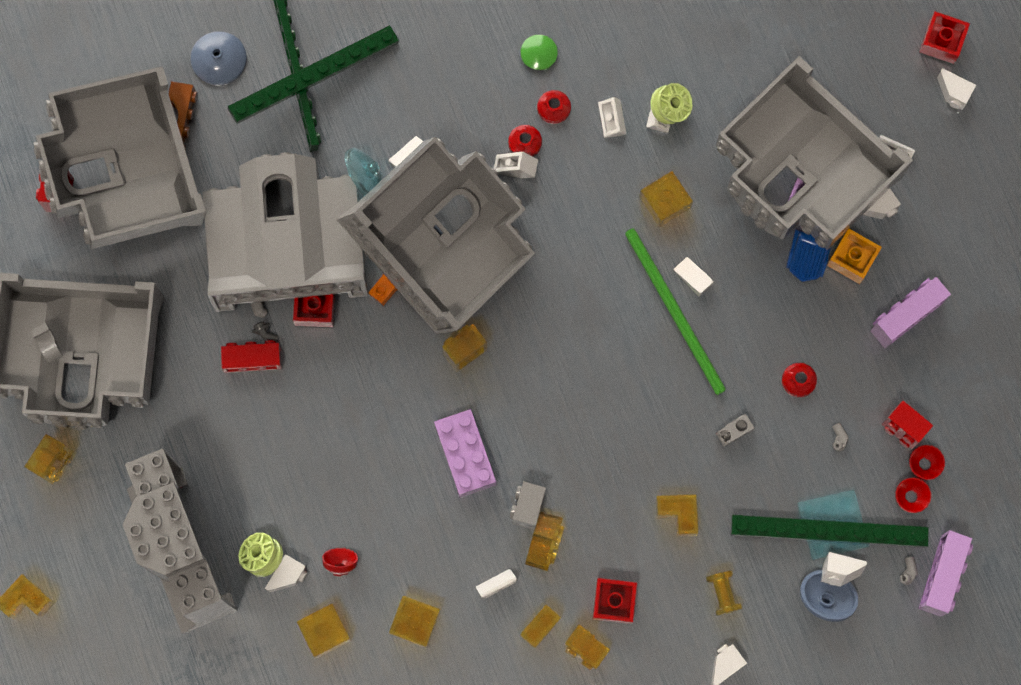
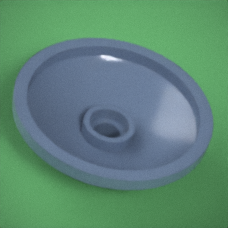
(221, 68)
(827, 600)

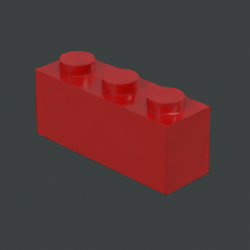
(251, 356)

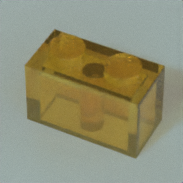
(540, 627)

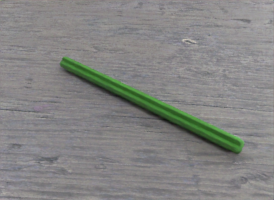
(675, 311)

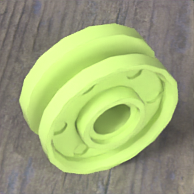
(680, 107)
(260, 554)

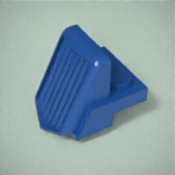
(806, 258)

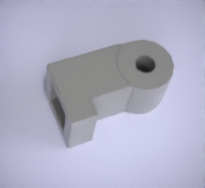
(47, 342)
(735, 430)

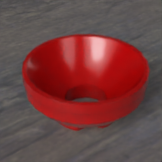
(554, 115)
(530, 148)
(797, 389)
(935, 458)
(922, 492)
(340, 561)

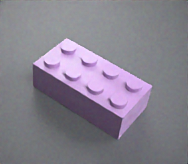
(909, 313)
(465, 453)
(945, 573)

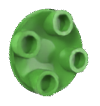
(539, 52)

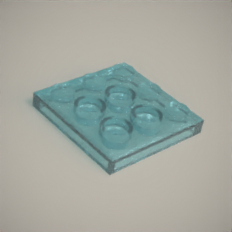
(835, 507)

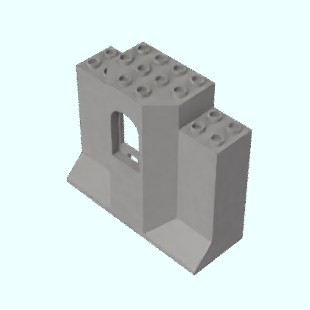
(135, 129)
(822, 143)
(281, 255)
(444, 273)
(90, 321)
(166, 543)

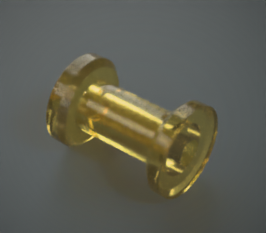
(724, 593)

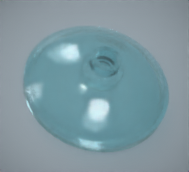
(362, 170)

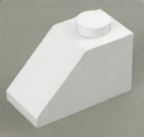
(955, 89)
(516, 165)
(885, 206)
(841, 569)
(287, 574)
(726, 663)

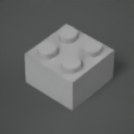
(528, 506)

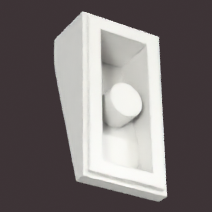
(693, 276)

